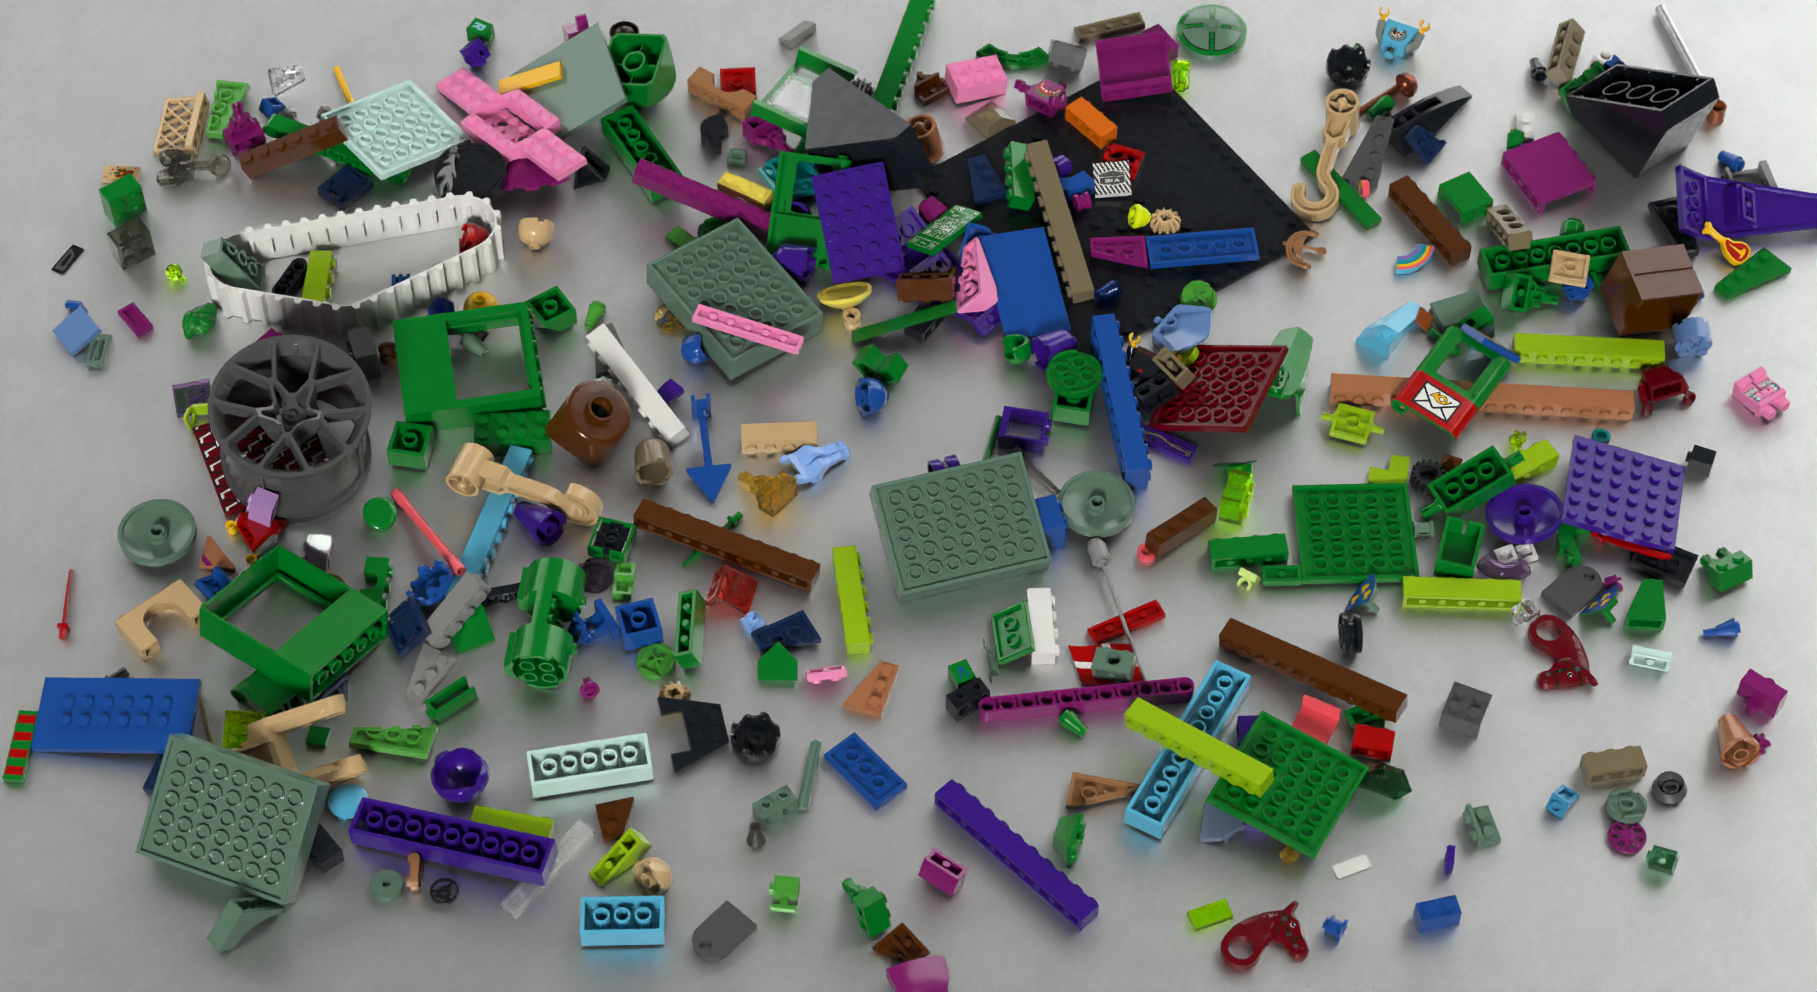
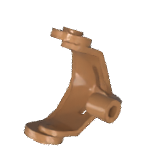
(1297, 245)

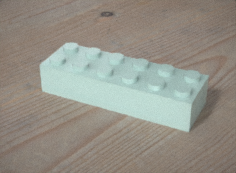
(589, 765)

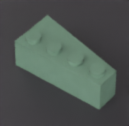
(234, 264)

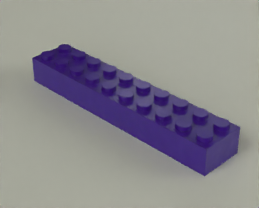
(453, 841)

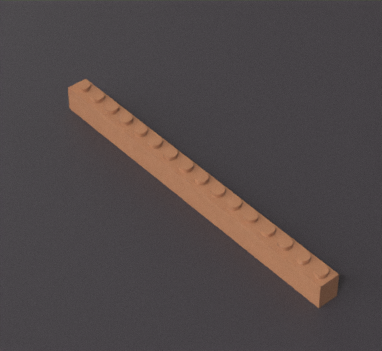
(1504, 399)

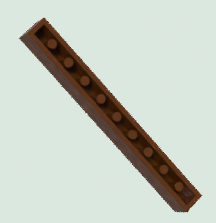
(727, 545)
(1313, 670)

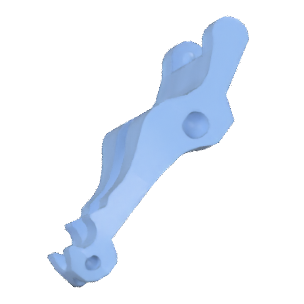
(813, 461)

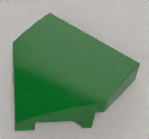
(777, 665)

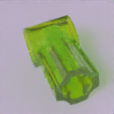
(1181, 74)

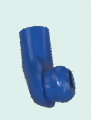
(71, 304)

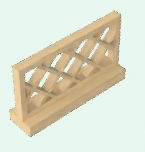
(194, 125)

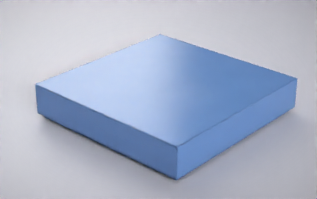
(77, 330)

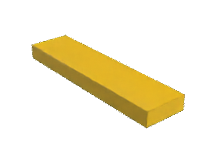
(531, 78)

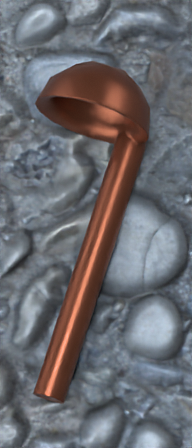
(1404, 82)

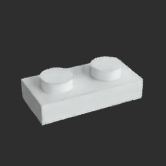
(1525, 123)

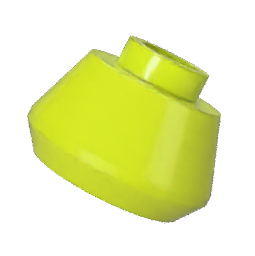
(1138, 216)

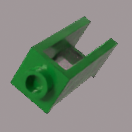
(450, 700)

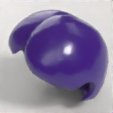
(459, 775)

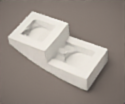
(1511, 554)

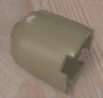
(653, 462)

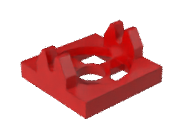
(1137, 154)

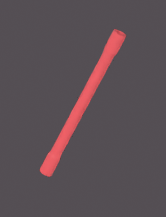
(453, 562)

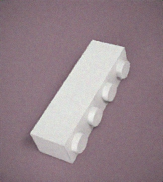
(1042, 619)

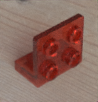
(732, 589)

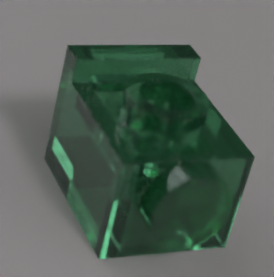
(1662, 853)

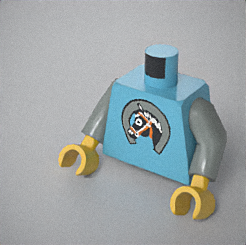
(1398, 37)

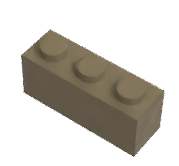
(1613, 765)

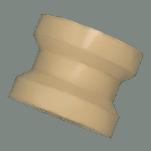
(849, 323)

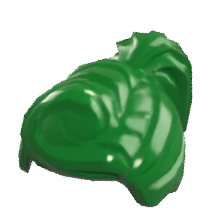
(199, 320)

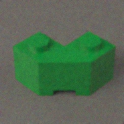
(872, 362)

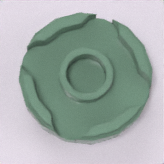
(1626, 805)

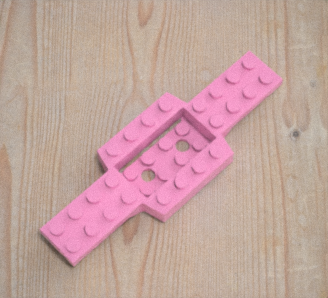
(490, 109)

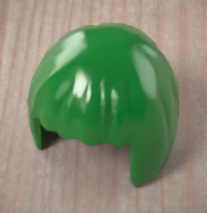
(1016, 349)

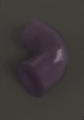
(1502, 571)

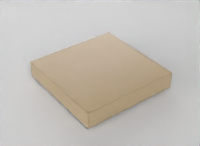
(1569, 268)

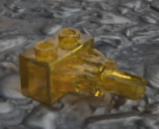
(771, 492)

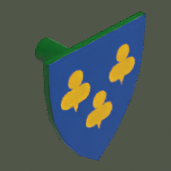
(1604, 603)

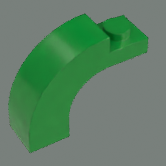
(1566, 545)

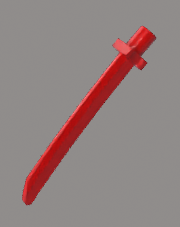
(1631, 546)
(63, 627)

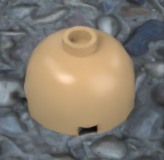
(535, 233)
(653, 876)

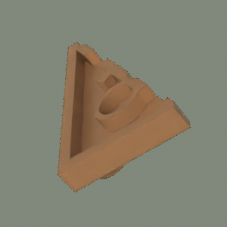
(1093, 789)

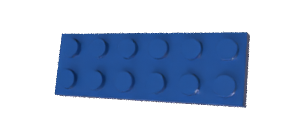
(1202, 248)

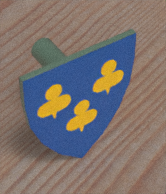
(1364, 596)

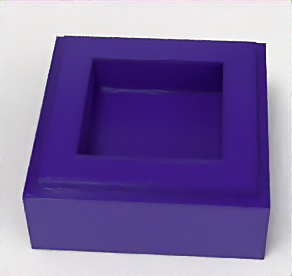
(1449, 859)

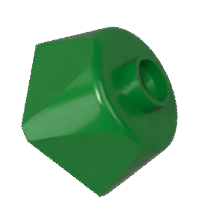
(643, 67)

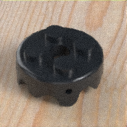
(1348, 56)
(755, 726)

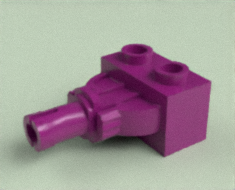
(243, 132)
(765, 133)

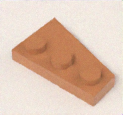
(874, 690)

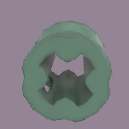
(1423, 528)

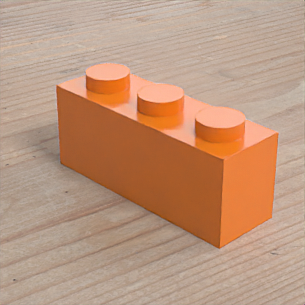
(1091, 122)

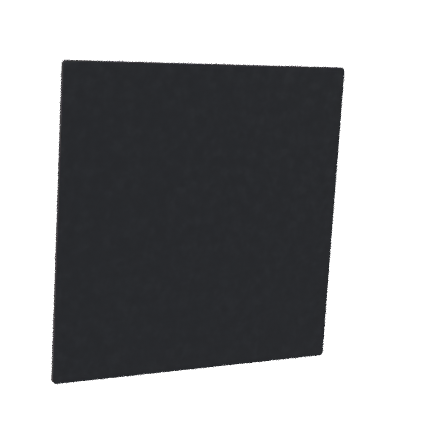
(1182, 170)

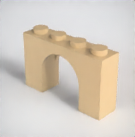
(175, 599)

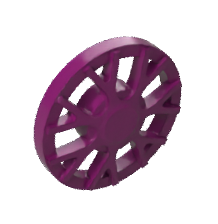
(1627, 837)

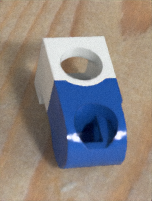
(1606, 59)

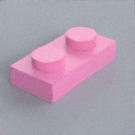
(834, 673)

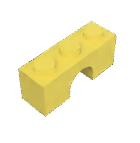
(748, 190)

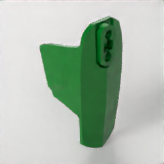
(1295, 367)

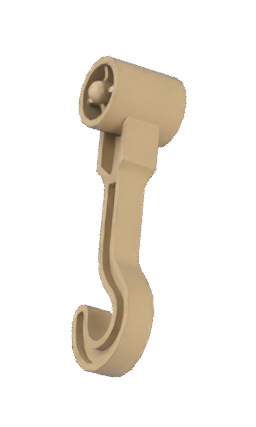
(1341, 123)
(476, 470)

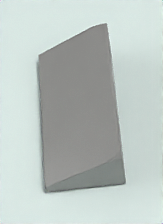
(798, 34)

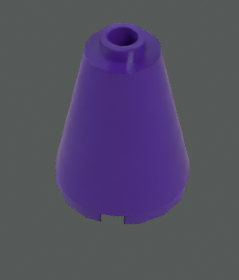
(540, 522)

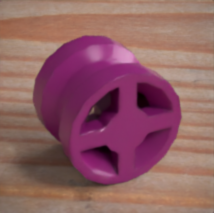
(1081, 201)

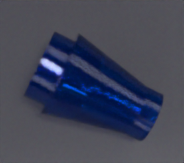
(1108, 290)

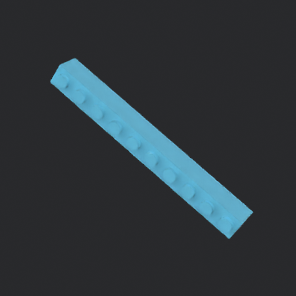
(493, 519)

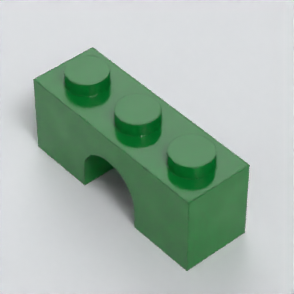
(378, 572)

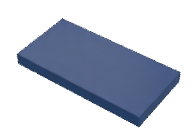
(865, 771)

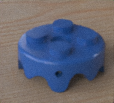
(431, 586)

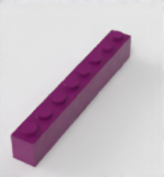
(700, 197)

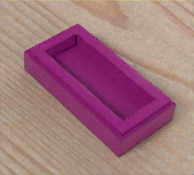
(135, 320)

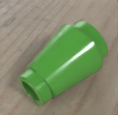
(594, 314)

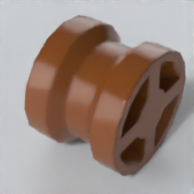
(387, 353)

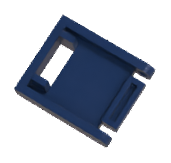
(347, 186)
(407, 623)

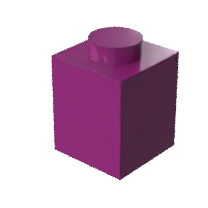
(931, 209)

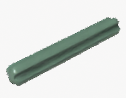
(809, 775)

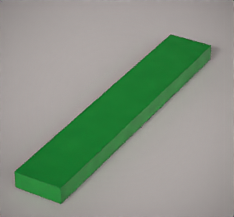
(1347, 195)

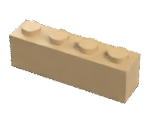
(778, 436)

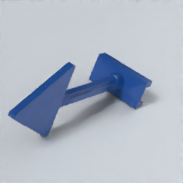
(708, 477)

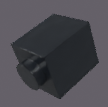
(1700, 460)

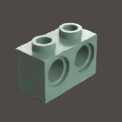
(775, 807)

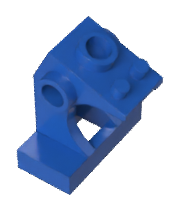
(601, 619)

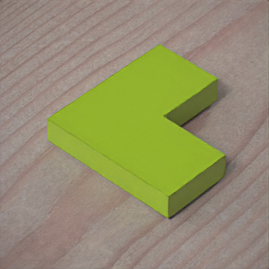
(1395, 474)

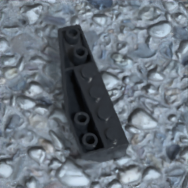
(1430, 113)

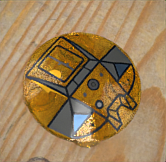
(666, 319)

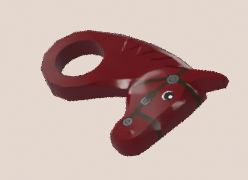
(1571, 659)
(1260, 931)

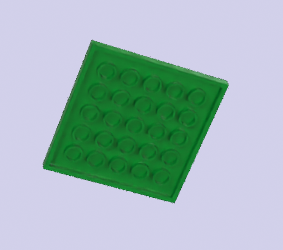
(1354, 532)
(1307, 791)

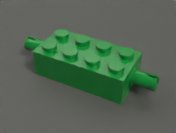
(1471, 483)

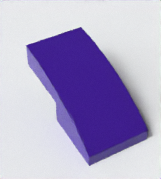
(670, 391)

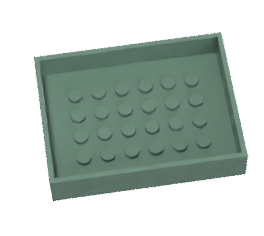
(737, 276)
(960, 527)
(232, 818)

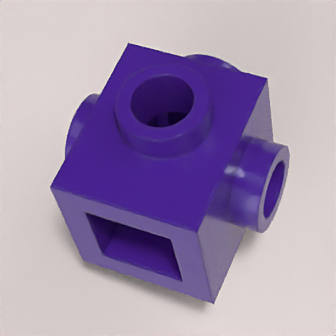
(475, 53)

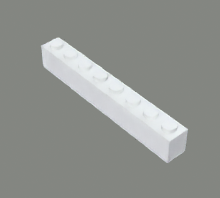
(637, 385)

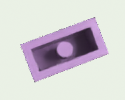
(262, 506)

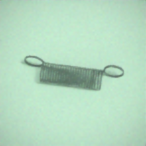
(990, 661)

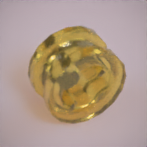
(1289, 856)

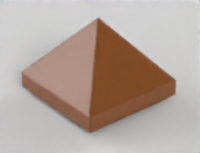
(1424, 319)
(1450, 462)

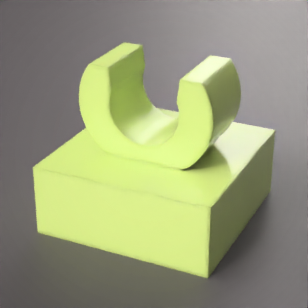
(1249, 577)

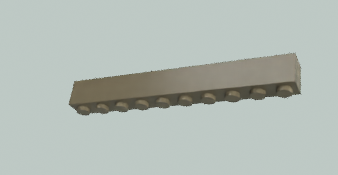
(1060, 222)

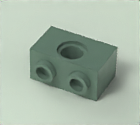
(1121, 672)

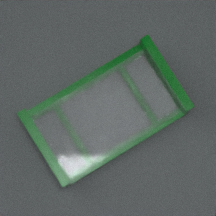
(790, 98)

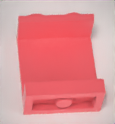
(1317, 718)

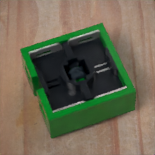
(612, 539)

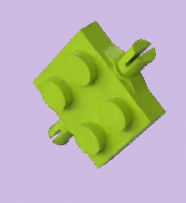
(1352, 423)

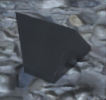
(593, 172)

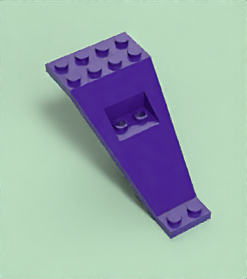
(1740, 207)
(910, 224)

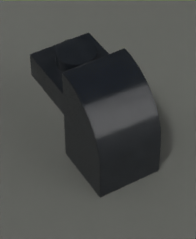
(712, 131)

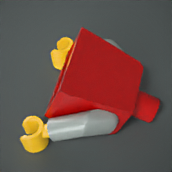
(257, 536)

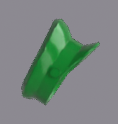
(379, 513)

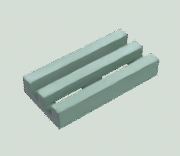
(96, 361)

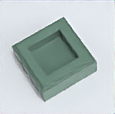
(737, 157)

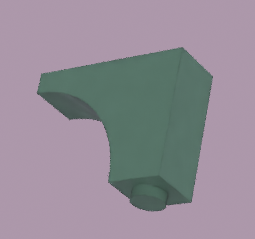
(239, 918)

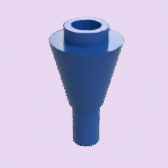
(1727, 629)

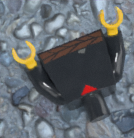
(1141, 362)

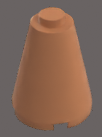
(1736, 742)

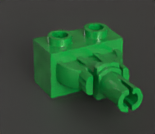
(1521, 293)
(869, 907)

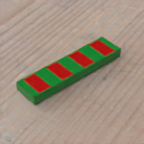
(20, 747)

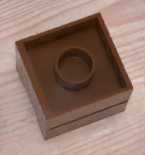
(1651, 289)

